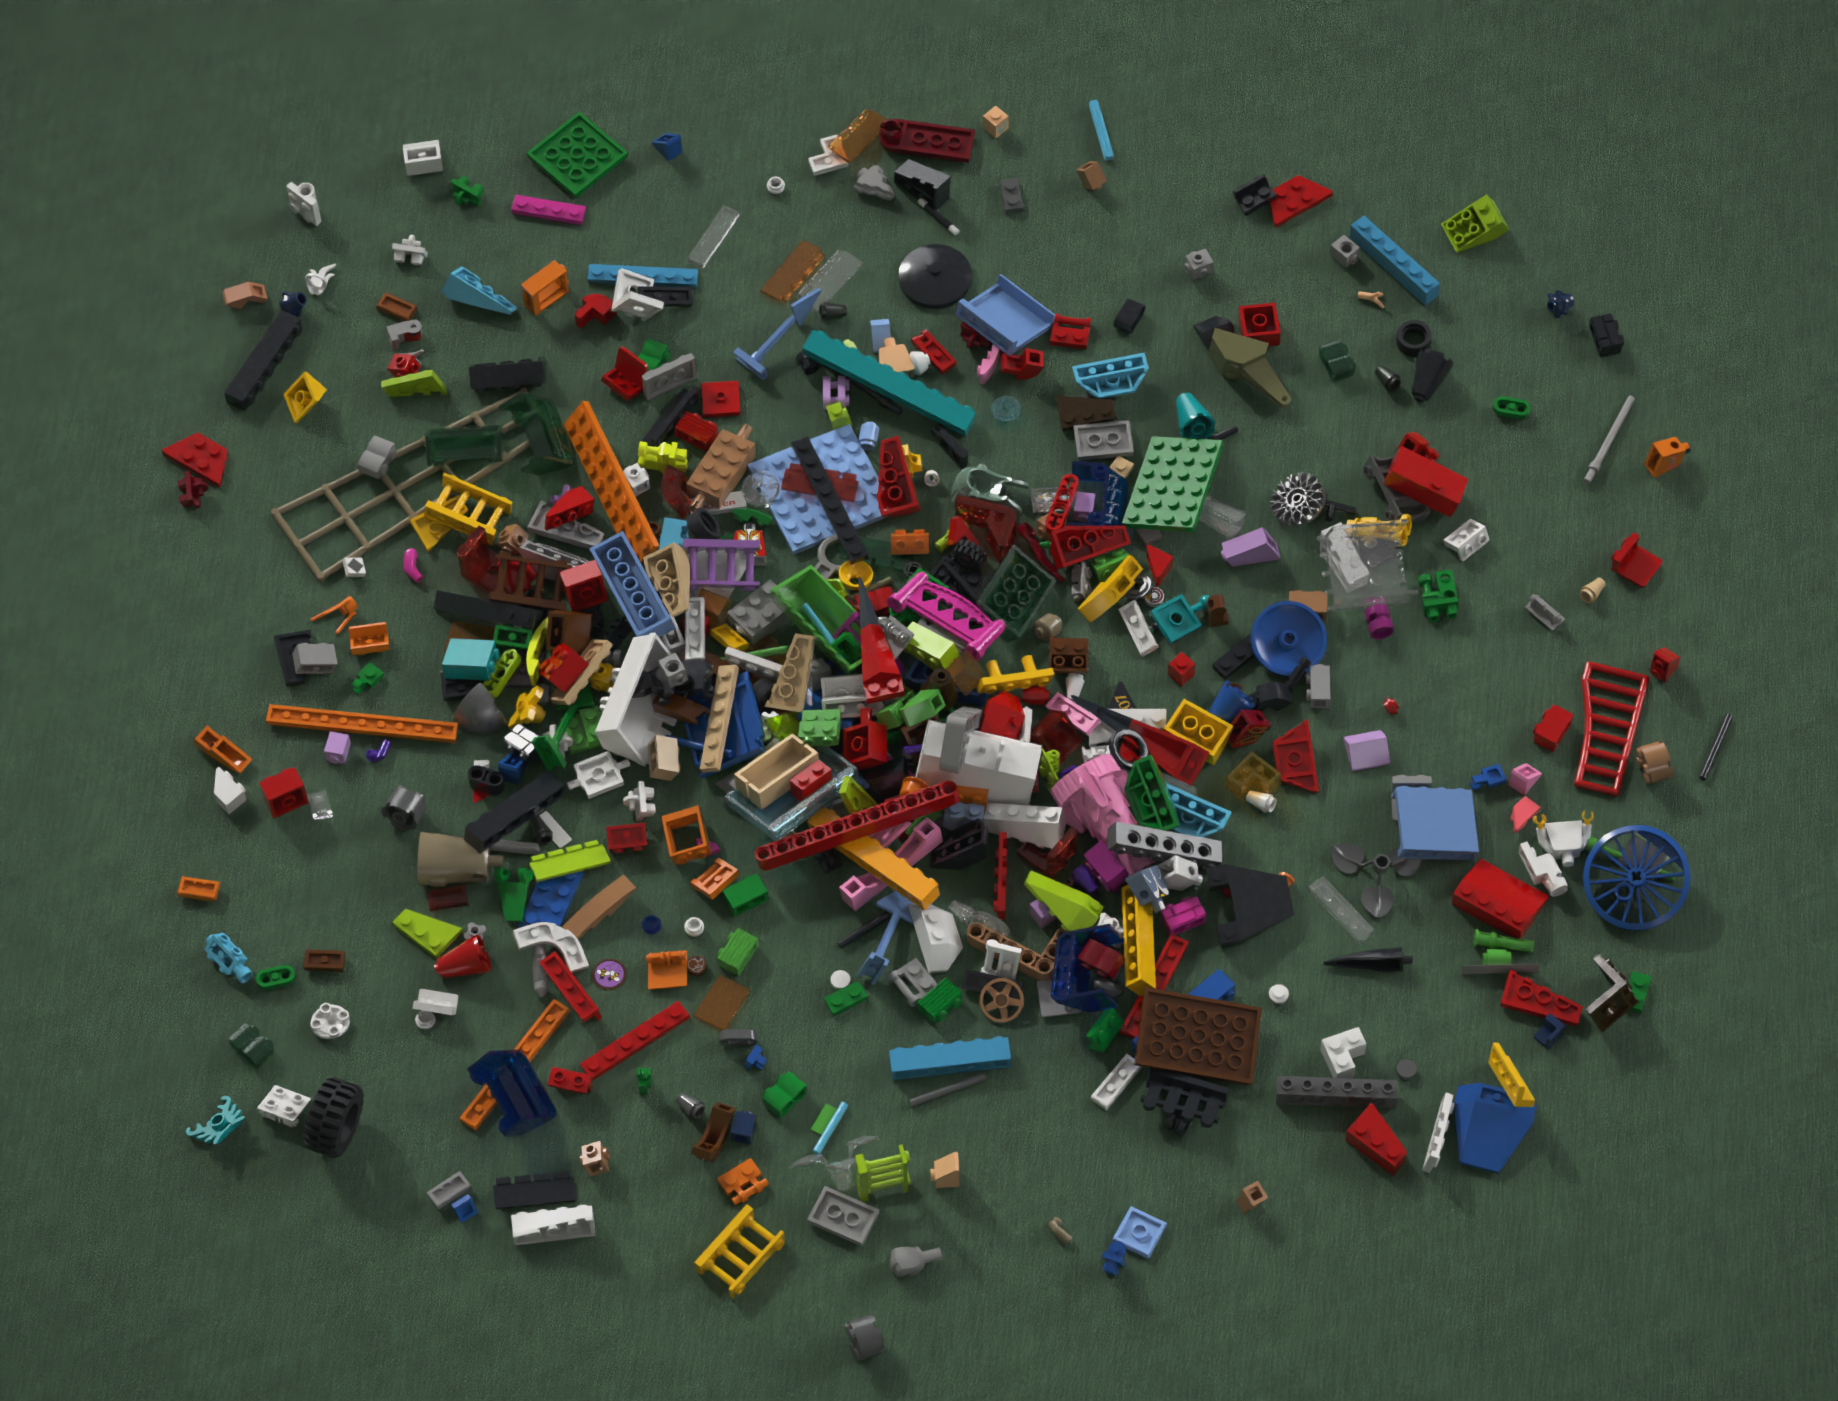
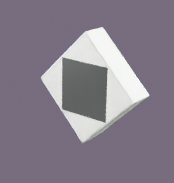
(354, 567)

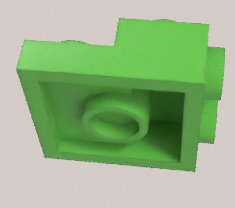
(820, 727)
(583, 729)

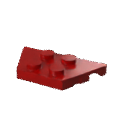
(1296, 197)
(199, 456)
(1296, 759)

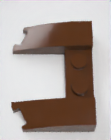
(684, 708)

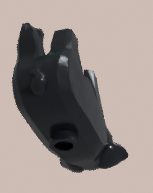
(699, 681)

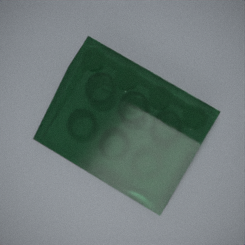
(1015, 593)

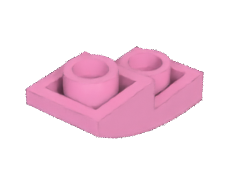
(988, 365)

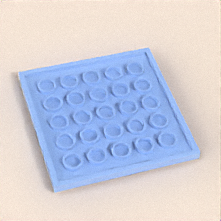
(801, 514)

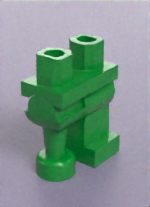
(1439, 601)

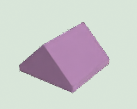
(1367, 750)

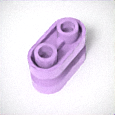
(842, 385)

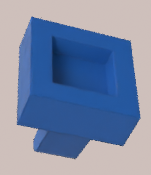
(755, 1059)
(464, 1208)

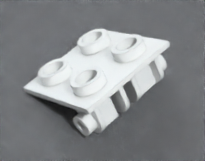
(283, 1105)

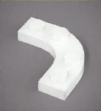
(553, 935)

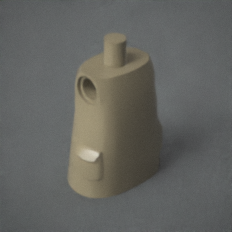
(452, 860)

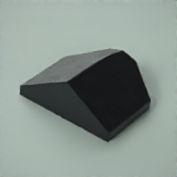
(1206, 328)

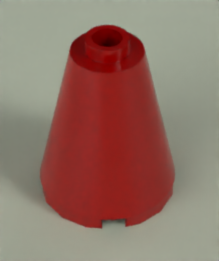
(465, 959)

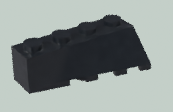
(507, 374)

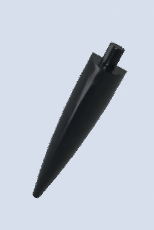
(1378, 959)

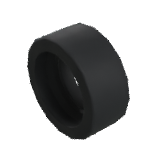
(1413, 326)
(703, 525)

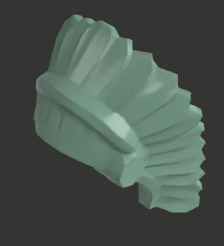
(985, 486)

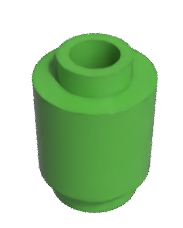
(1496, 957)

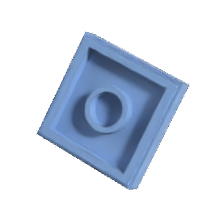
(1139, 1232)

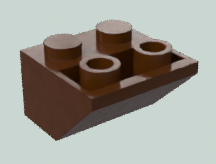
(568, 628)
(1069, 655)

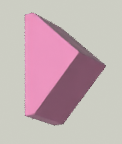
(1523, 778)

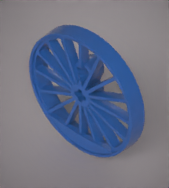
(1666, 845)

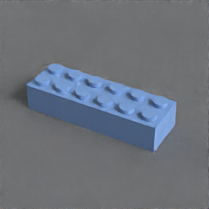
(632, 586)

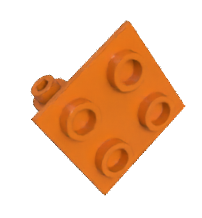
(667, 969)

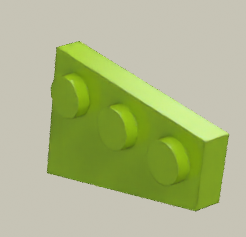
(422, 382)
(855, 796)
(427, 932)

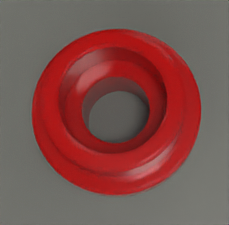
(1391, 706)

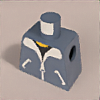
(1149, 887)

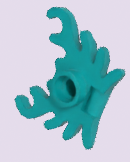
(220, 1124)

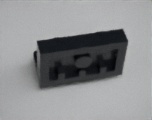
(1254, 194)

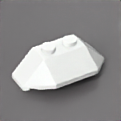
(936, 936)

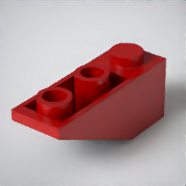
(569, 507)

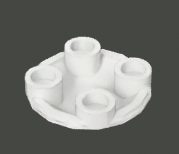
(330, 1021)

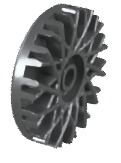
(1298, 500)

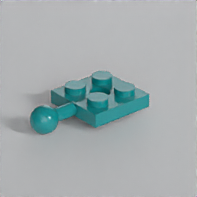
(1179, 607)

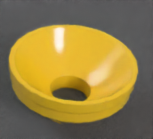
(856, 570)

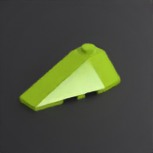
(1070, 906)

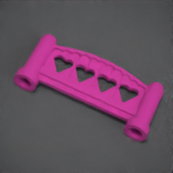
(978, 639)

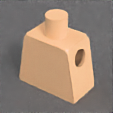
(896, 357)

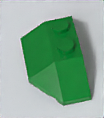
(1150, 796)

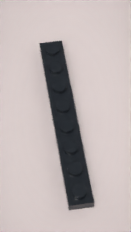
(829, 500)

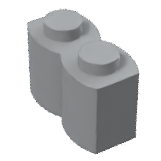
(376, 457)

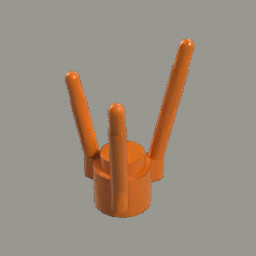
(346, 606)

